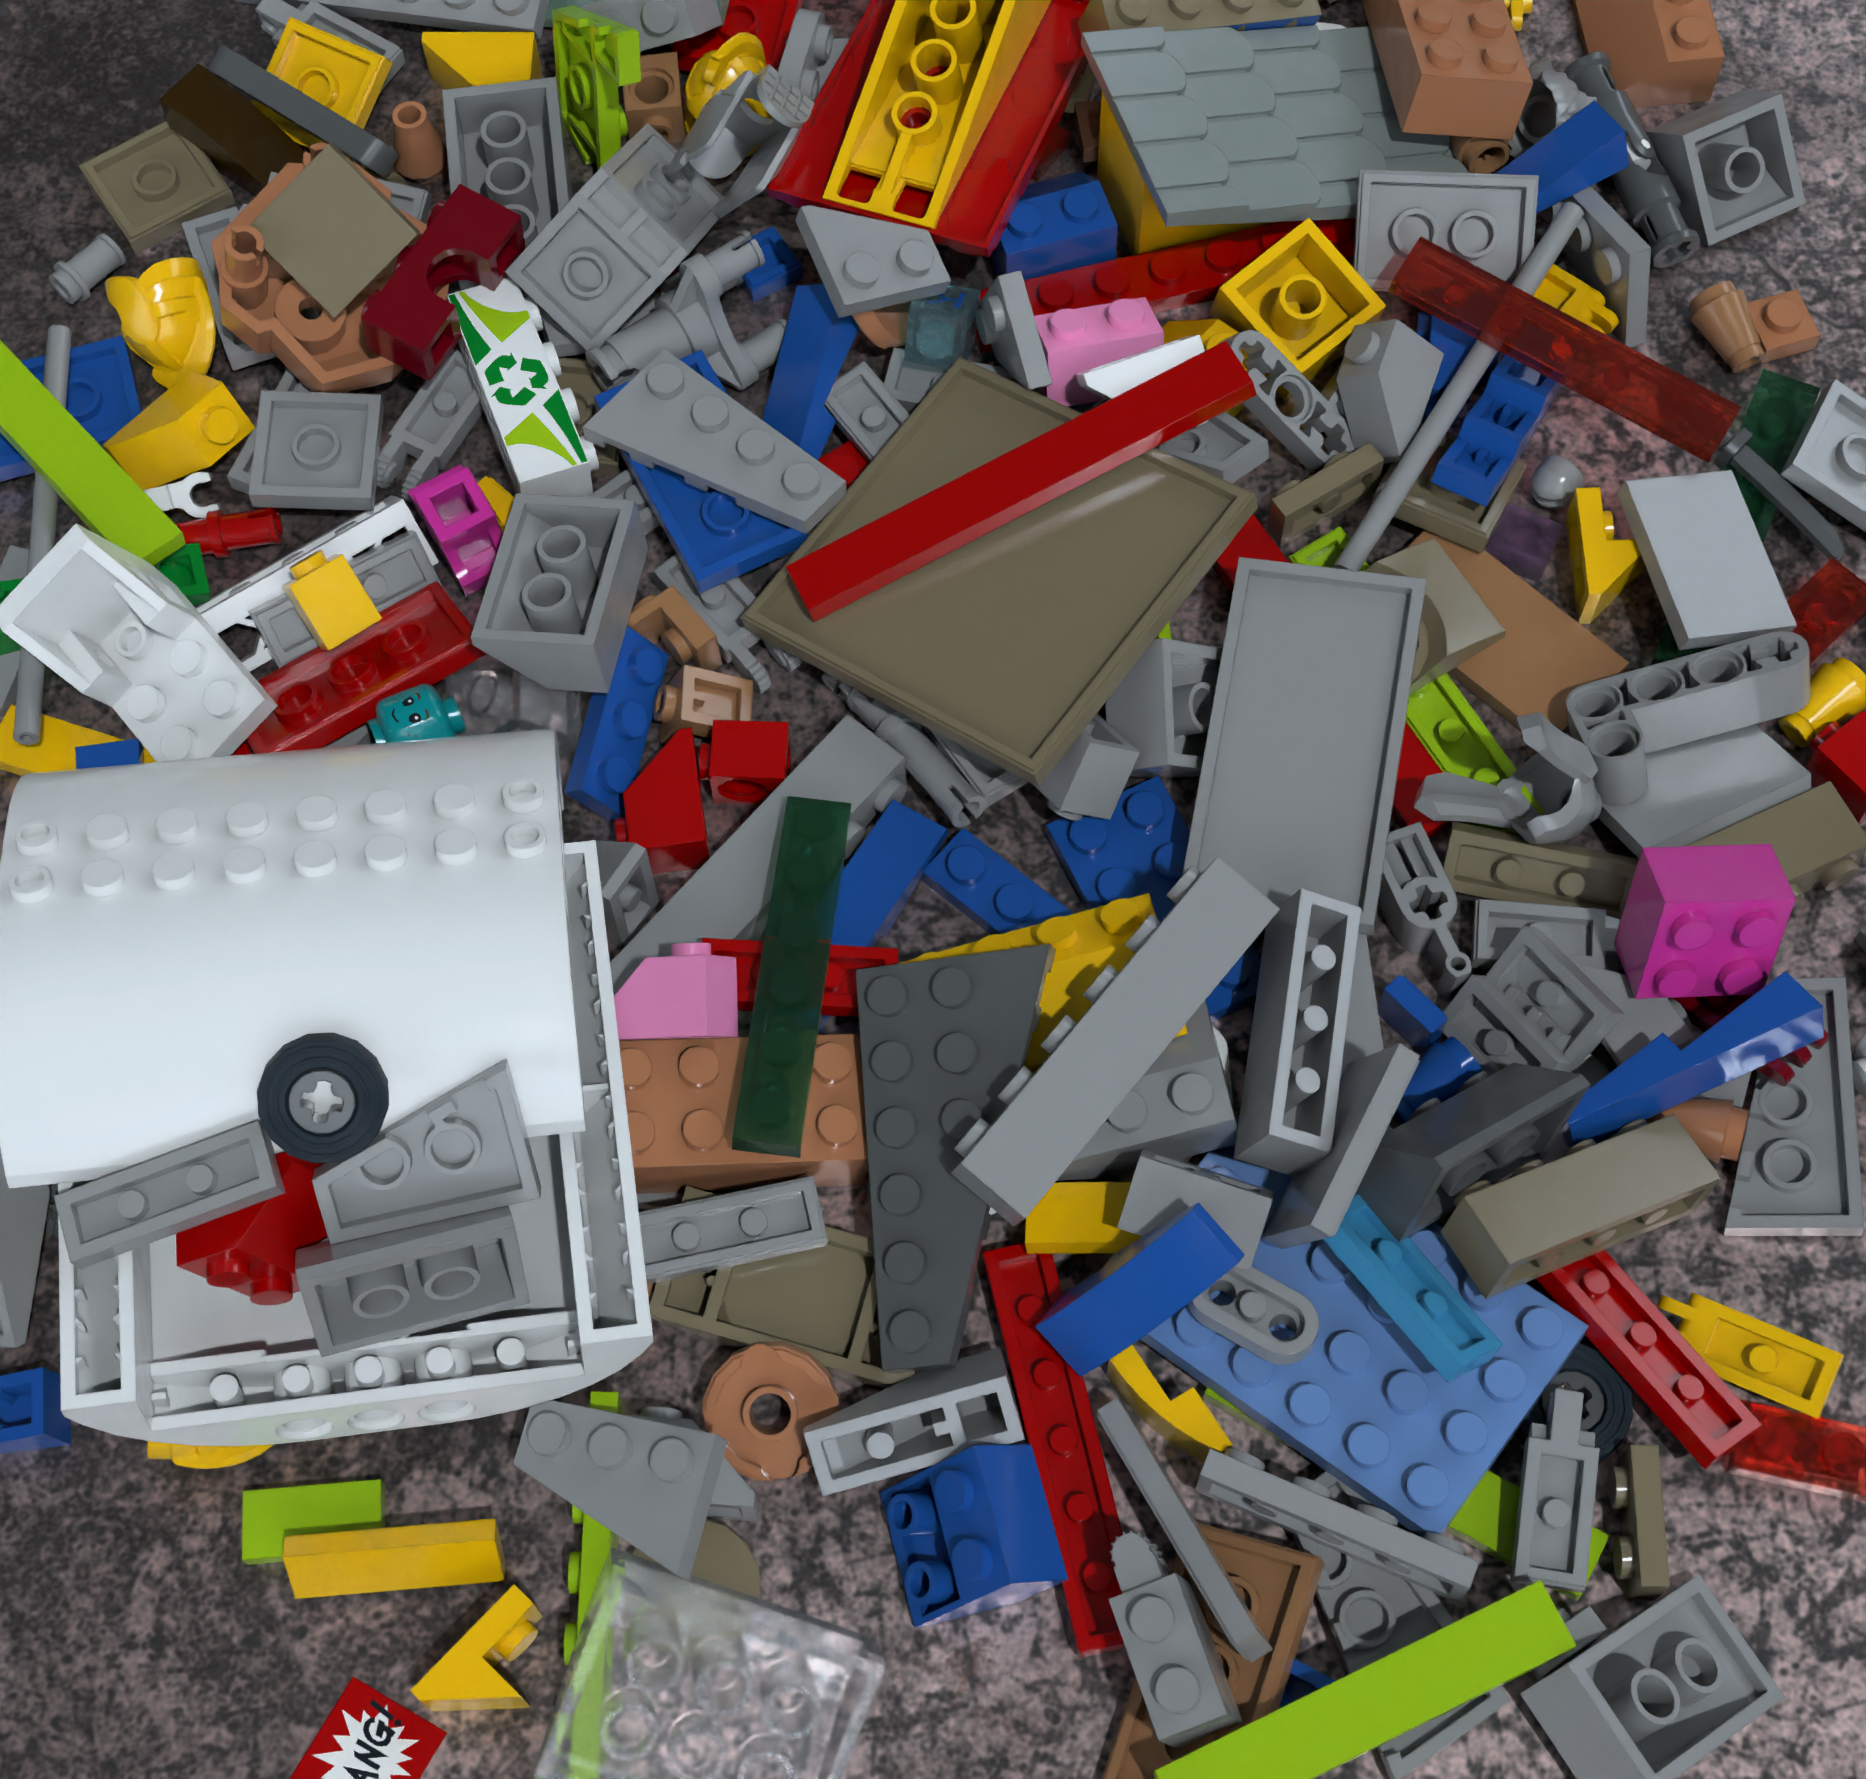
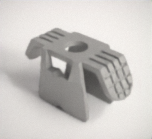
(730, 130)

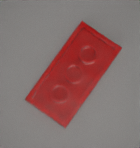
(339, 688)

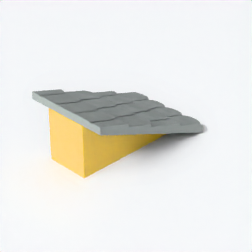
(1243, 128)

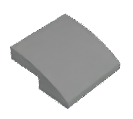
(1531, 1009)

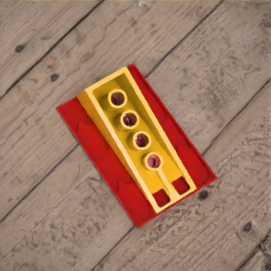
(938, 115)

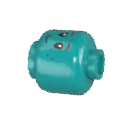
(416, 715)

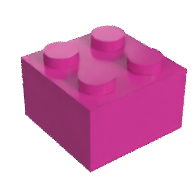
(1703, 920)

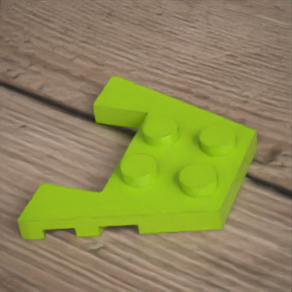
(590, 65)

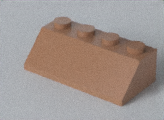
(1655, 47)

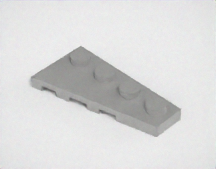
(702, 433)
(1802, 1140)
(1377, 1615)

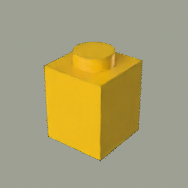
(330, 599)

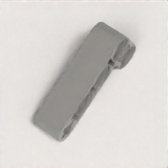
(1683, 703)

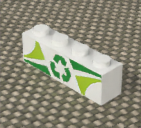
(521, 392)

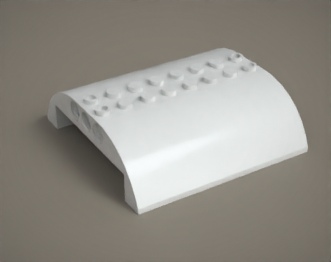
(227, 904)
(203, 1366)

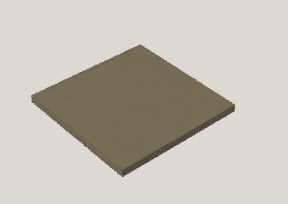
(1031, 622)

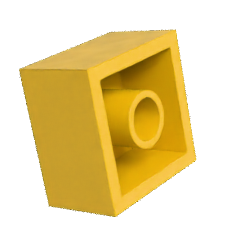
(1300, 300)

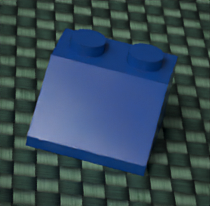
(1057, 228)

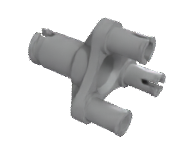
(693, 319)

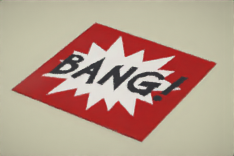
(370, 1740)

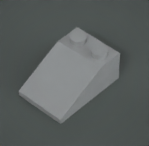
(1654, 1691)

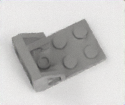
(617, 239)

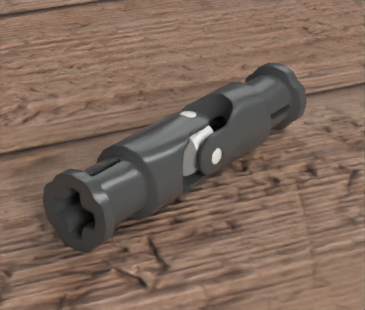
(1645, 183)

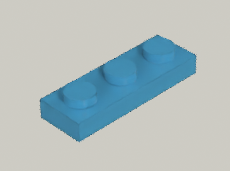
(1413, 1293)

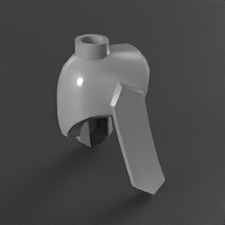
(1555, 776)

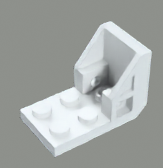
(137, 646)

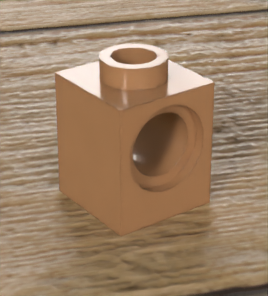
(657, 98)

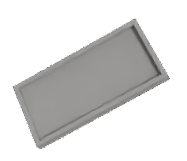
(1308, 730)

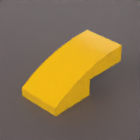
(1181, 1421)

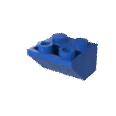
(973, 1533)

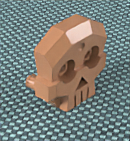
(265, 302)

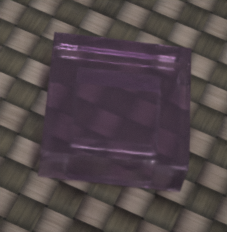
(1525, 542)

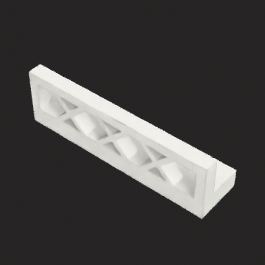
(348, 538)

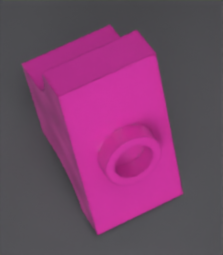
(460, 525)

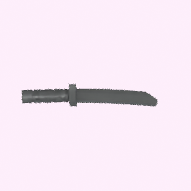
(1779, 492)

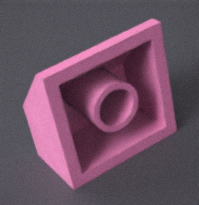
(1090, 338)

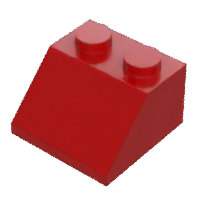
(257, 1244)

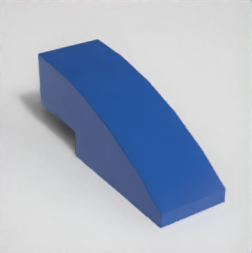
(1139, 1289)

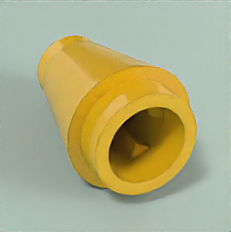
(1836, 695)

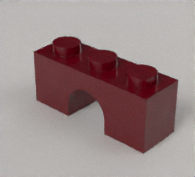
(462, 241)

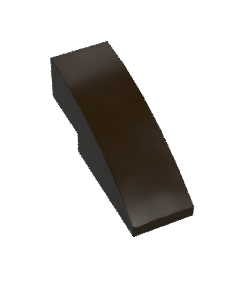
(229, 129)

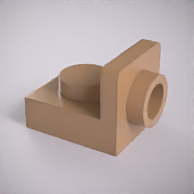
(679, 627)
(698, 698)

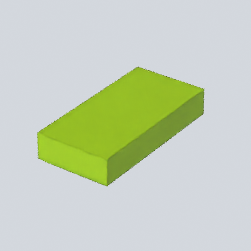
(307, 1509)

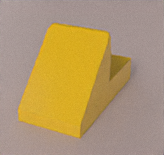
(1597, 562)
(467, 1673)

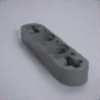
(303, 111)

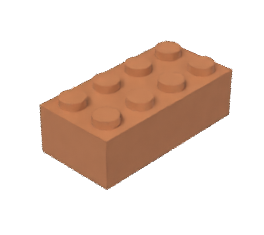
(1451, 65)
(685, 1110)

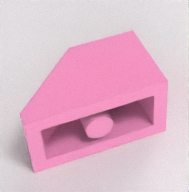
(680, 996)

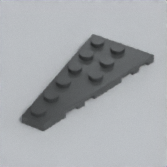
(934, 1059)

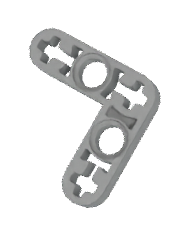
(1311, 408)

